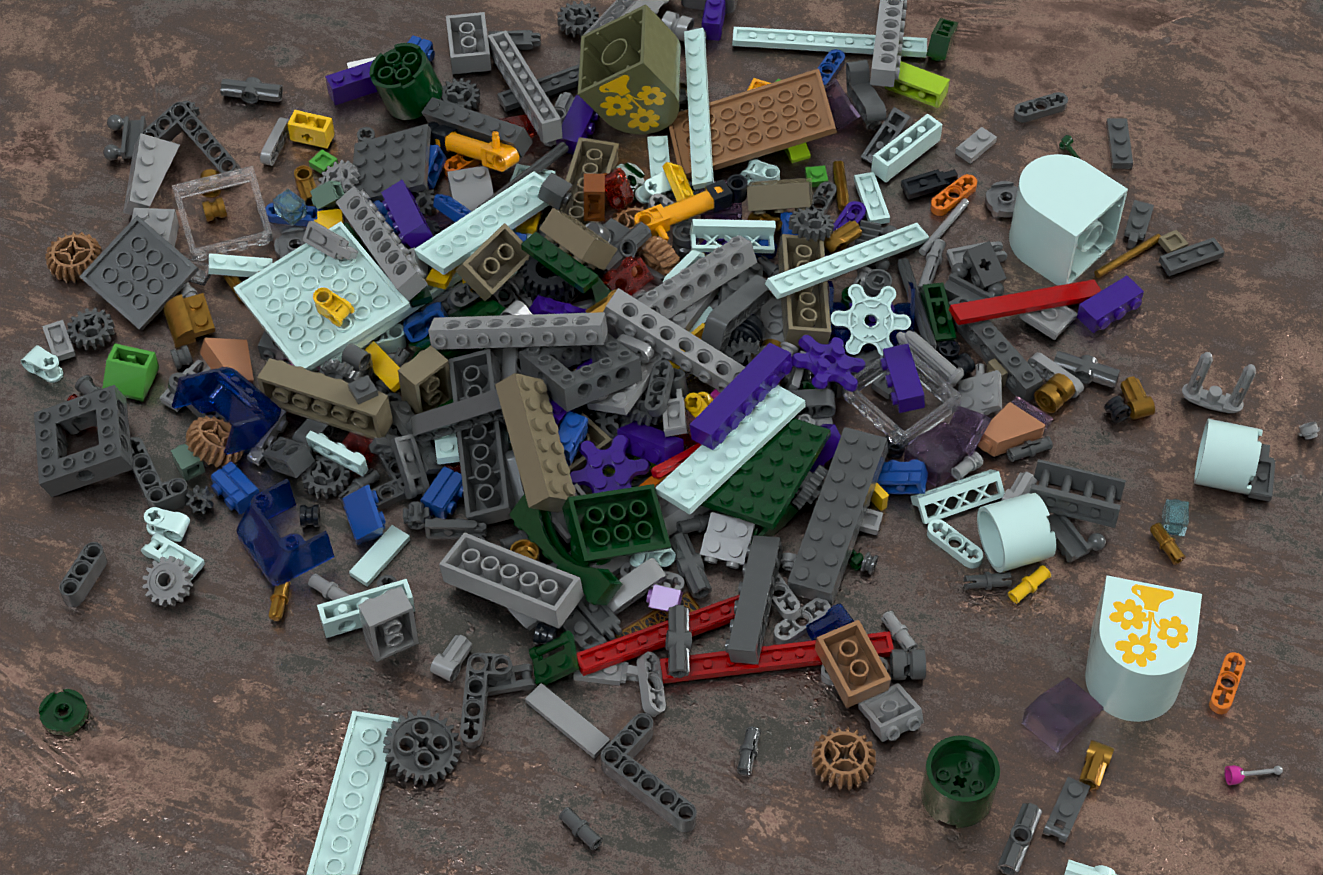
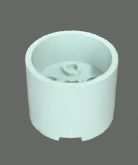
(1228, 456)
(1016, 532)

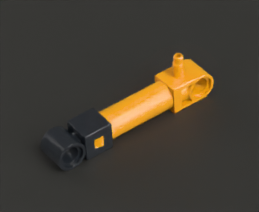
(492, 154)
(715, 198)

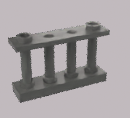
(1075, 505)

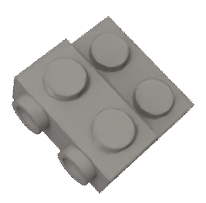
(726, 540)
(892, 713)

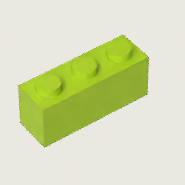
(920, 85)

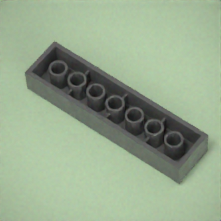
(482, 447)
(838, 515)

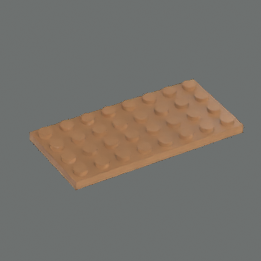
(760, 121)

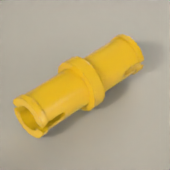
(1029, 584)

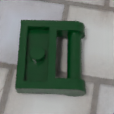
(556, 665)

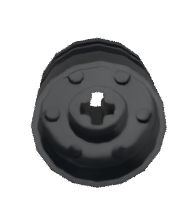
(750, 328)

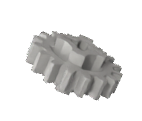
(343, 172)

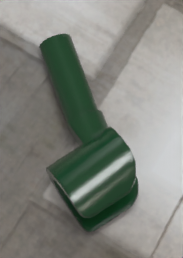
(1066, 143)
(856, 560)

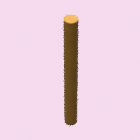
(1127, 256)

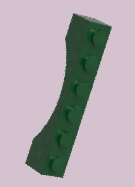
(597, 583)

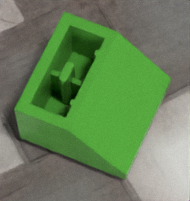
(130, 371)

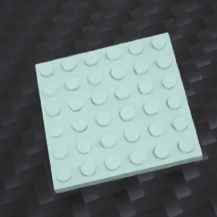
(285, 305)

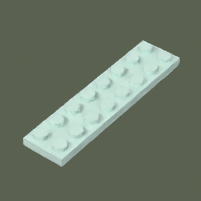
(466, 235)
(708, 468)
(352, 797)

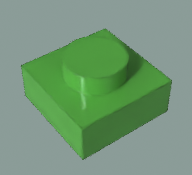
(321, 161)
(817, 173)

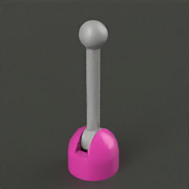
(1235, 774)

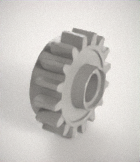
(158, 576)

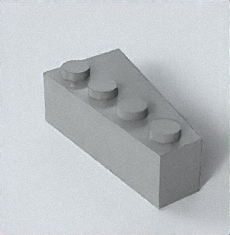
(147, 170)

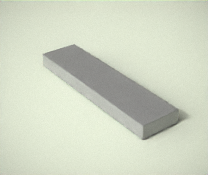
(567, 720)

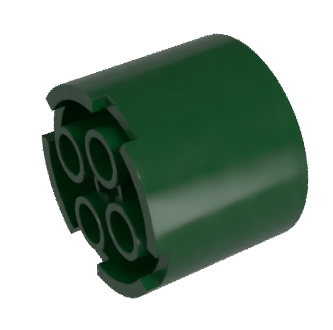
(405, 80)
(960, 781)

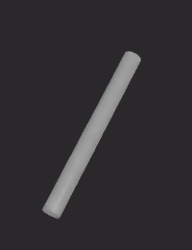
(944, 226)

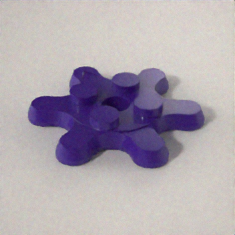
(828, 363)
(613, 457)

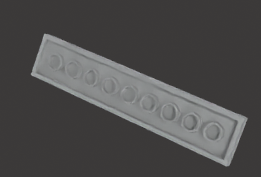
(624, 399)

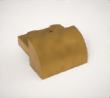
(188, 318)

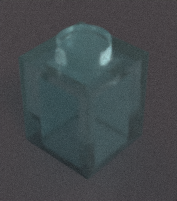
(289, 207)
(1175, 516)

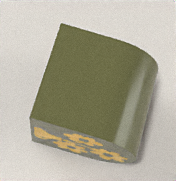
(632, 72)

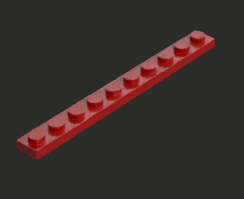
(771, 658)

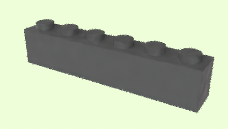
(477, 125)
(755, 600)

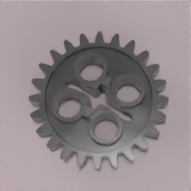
(435, 733)

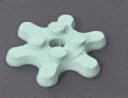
(875, 306)

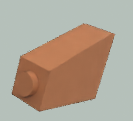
(228, 353)
(1010, 429)

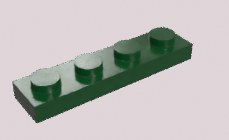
(559, 262)

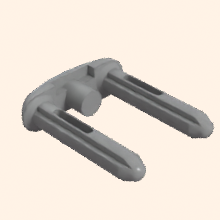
(931, 357)
(1213, 398)

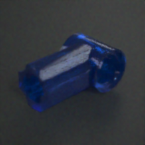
(833, 619)

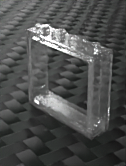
(215, 183)
(929, 379)

